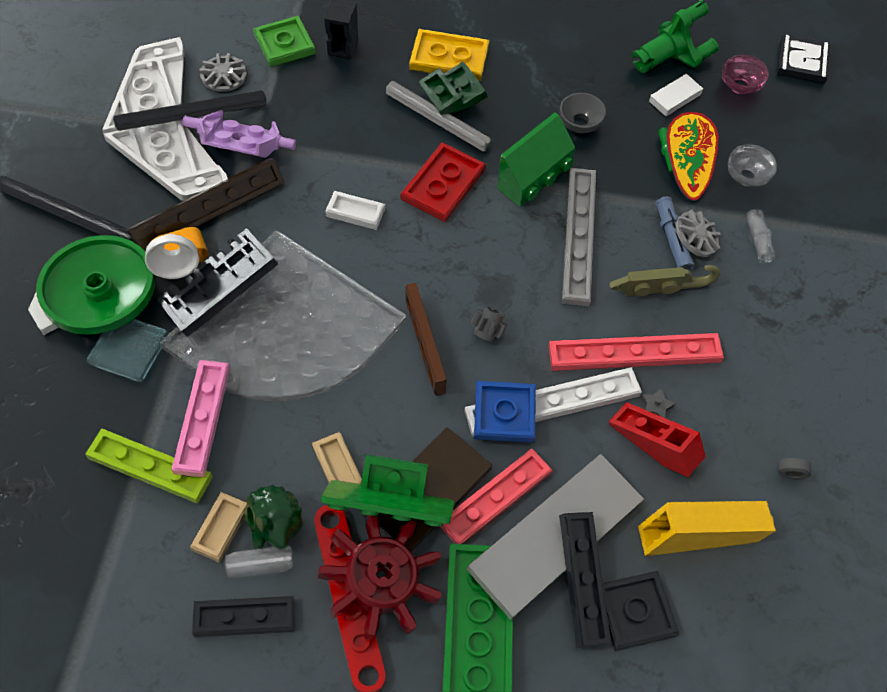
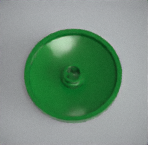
(95, 285)

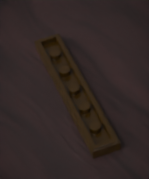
(209, 203)

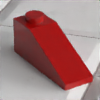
(660, 438)

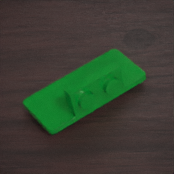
(392, 489)

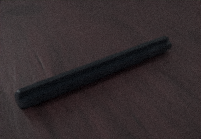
(192, 109)
(61, 208)

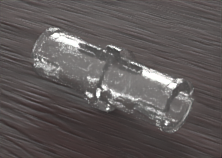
(760, 236)

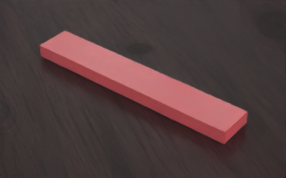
(635, 351)

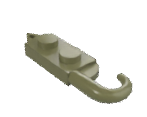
(662, 281)

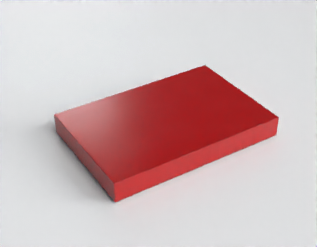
(443, 182)

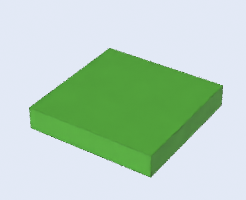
(284, 41)

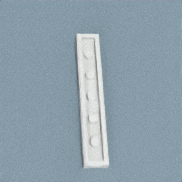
(579, 395)

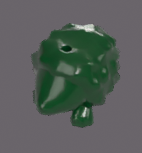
(272, 516)

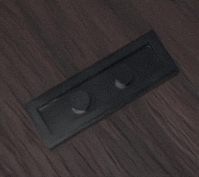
(243, 616)

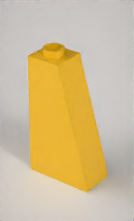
(705, 526)

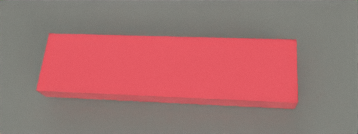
(496, 497)

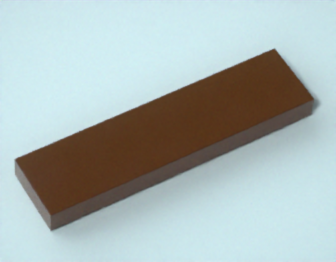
(425, 339)

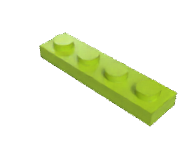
(145, 465)

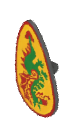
(692, 152)

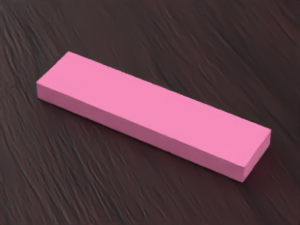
(201, 419)

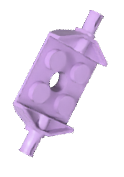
(236, 136)

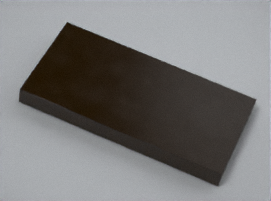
(451, 474)

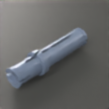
(668, 224)

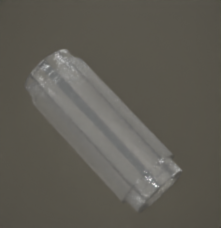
(258, 562)

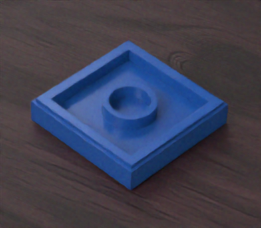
(505, 411)

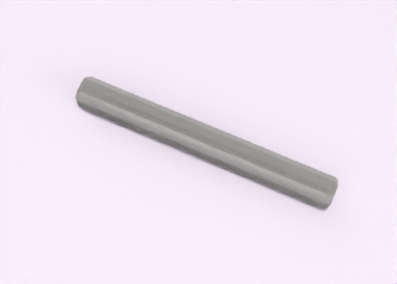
(446, 121)

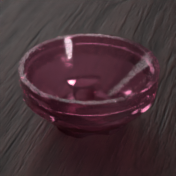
(747, 69)

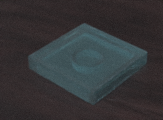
(128, 349)

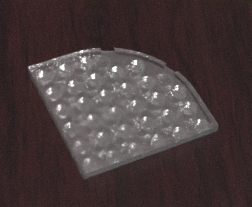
(292, 329)

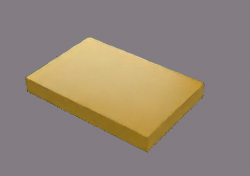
(447, 50)

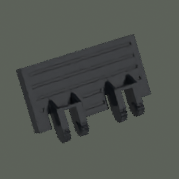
(217, 283)

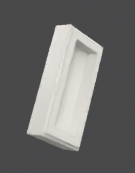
(676, 95)
(355, 210)

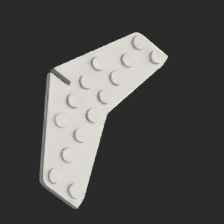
(167, 149)

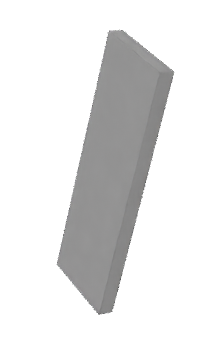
(533, 550)

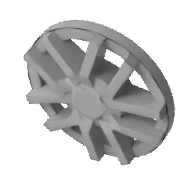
(223, 73)
(696, 229)

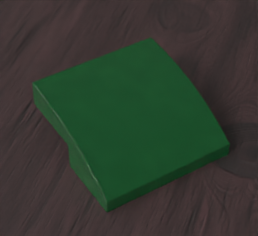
(453, 89)

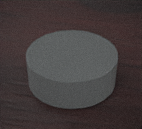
(794, 468)

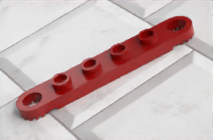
(359, 651)

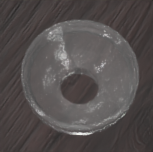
(755, 159)

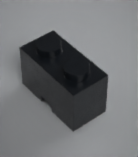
(341, 28)

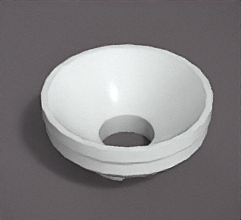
(171, 263)

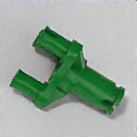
(676, 41)

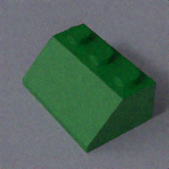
(535, 161)

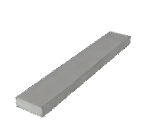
(579, 238)

